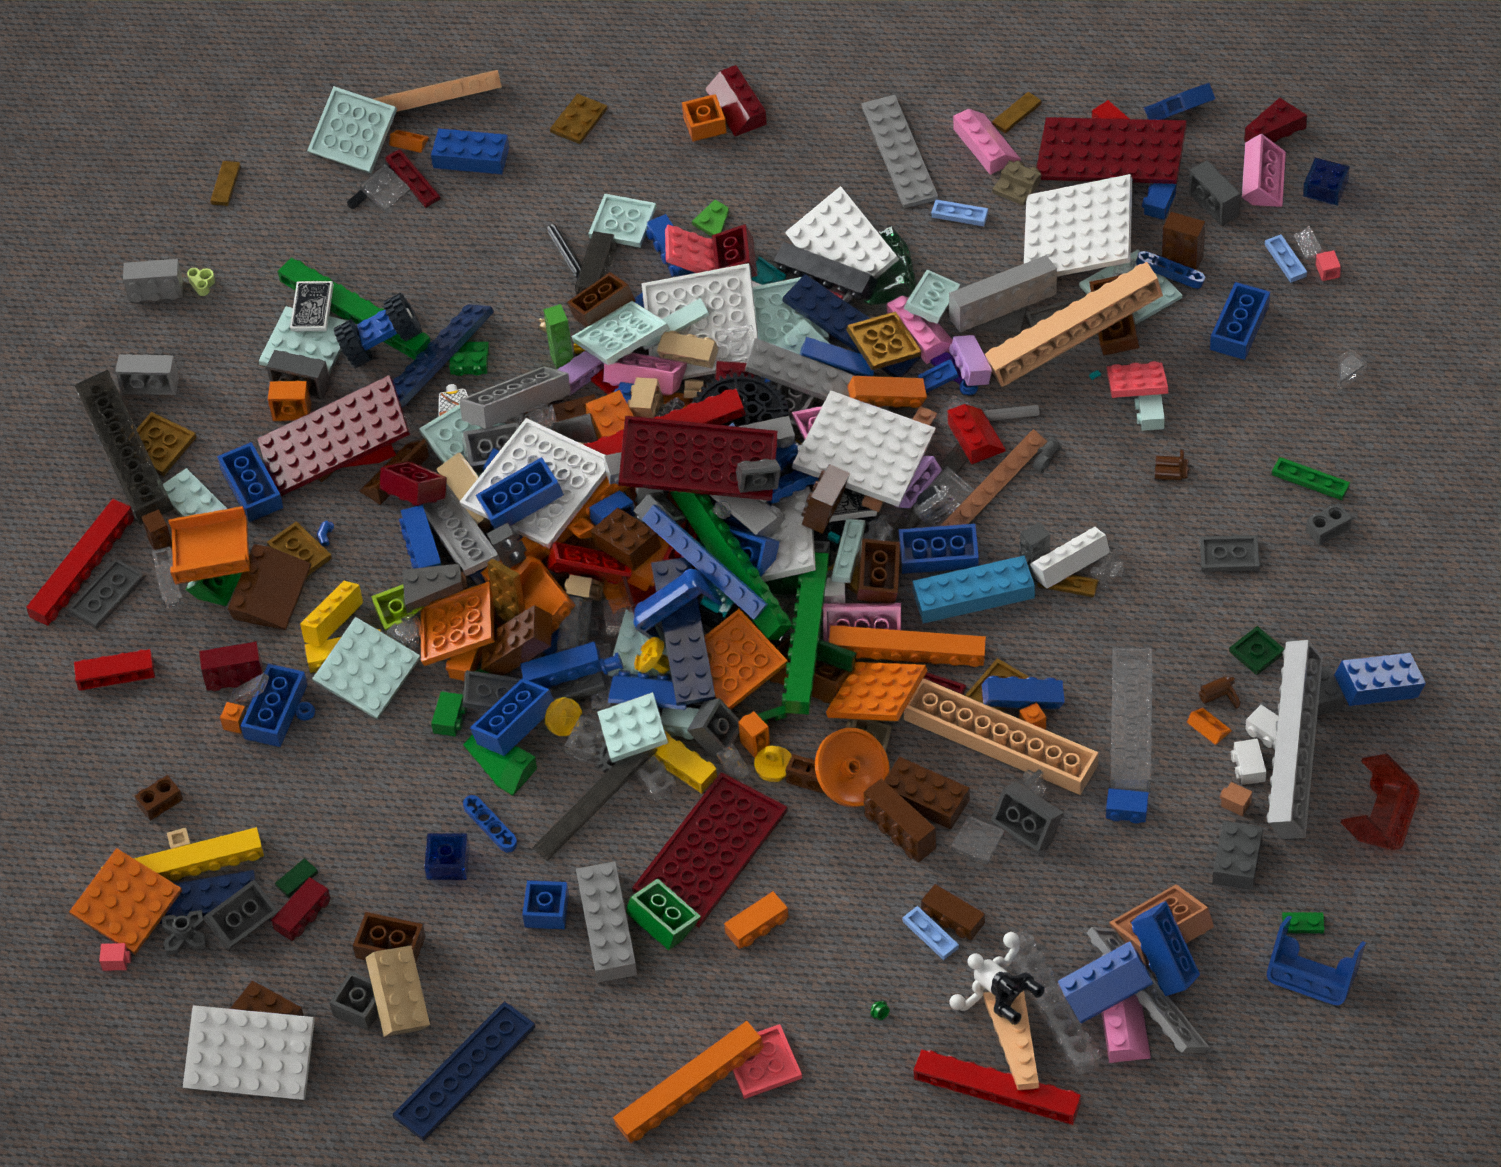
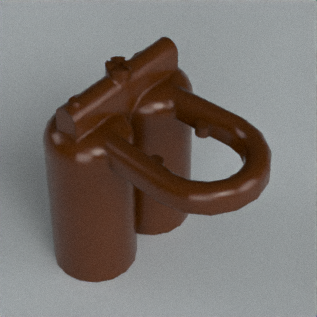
(1171, 467)
(1218, 689)

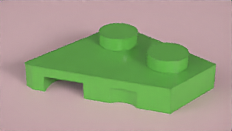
(712, 218)

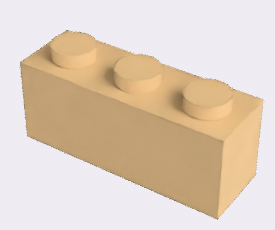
(688, 349)
(584, 587)

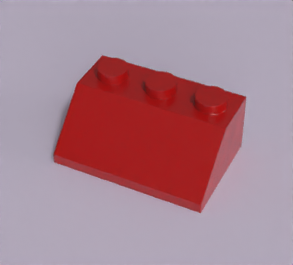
(974, 433)

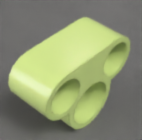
(198, 282)

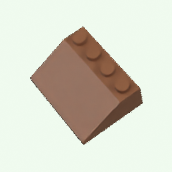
(1189, 913)

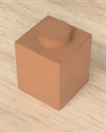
(1236, 798)

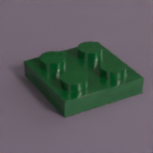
(1256, 650)

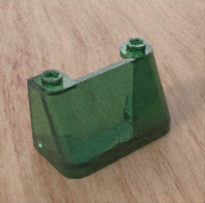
(900, 277)

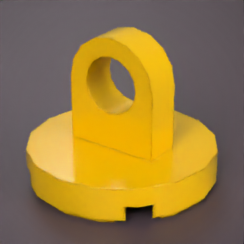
(652, 657)
(562, 716)
(772, 762)

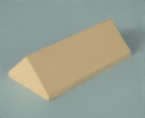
(460, 479)

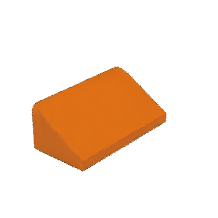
(408, 140)
(1208, 725)

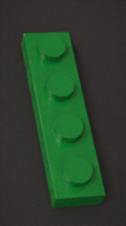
(1310, 478)

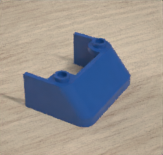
(670, 599)
(1310, 977)

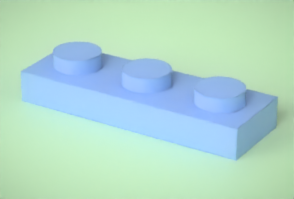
(959, 213)
(1285, 258)
(930, 933)

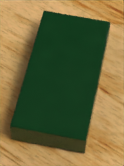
(836, 656)
(296, 877)

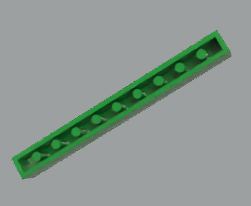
(349, 305)
(726, 548)
(806, 637)

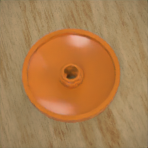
(849, 765)

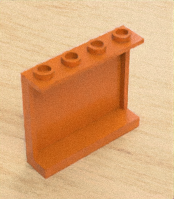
(209, 545)
(543, 591)

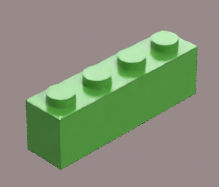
(558, 335)

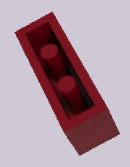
(301, 909)

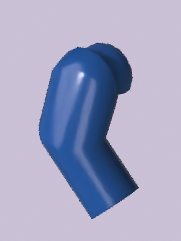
(324, 528)

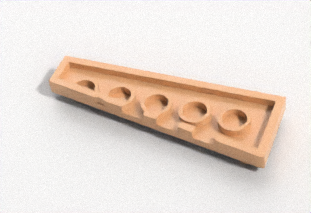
(1016, 1042)

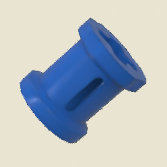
(611, 663)

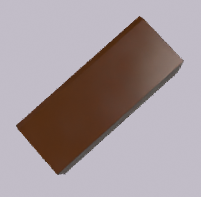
(412, 451)

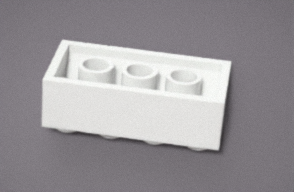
(1069, 558)

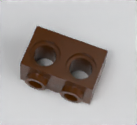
(157, 530)
(802, 773)
(158, 797)

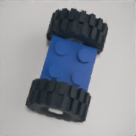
(359, 338)

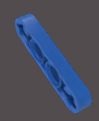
(1188, 277)
(489, 824)

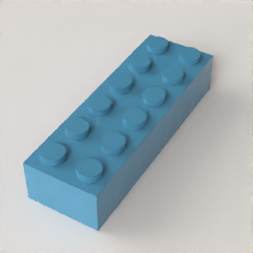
(973, 589)

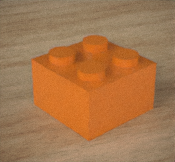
(704, 117)
(289, 400)

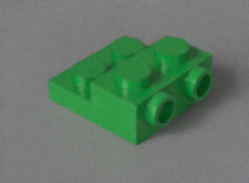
(470, 359)

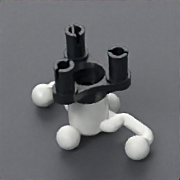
(1004, 986)

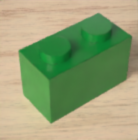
(448, 714)

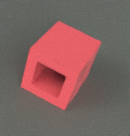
(1328, 265)
(114, 957)

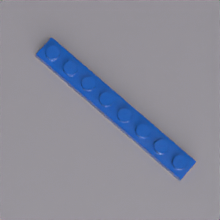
(704, 562)

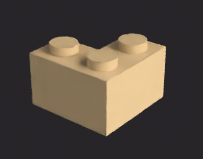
(645, 397)

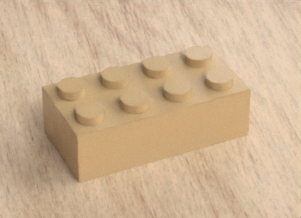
(397, 991)

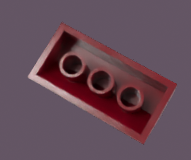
(737, 100)

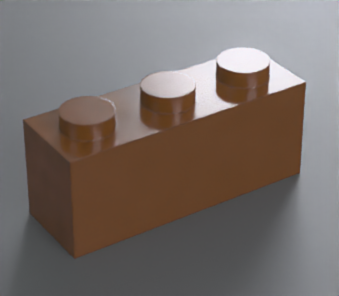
(952, 912)

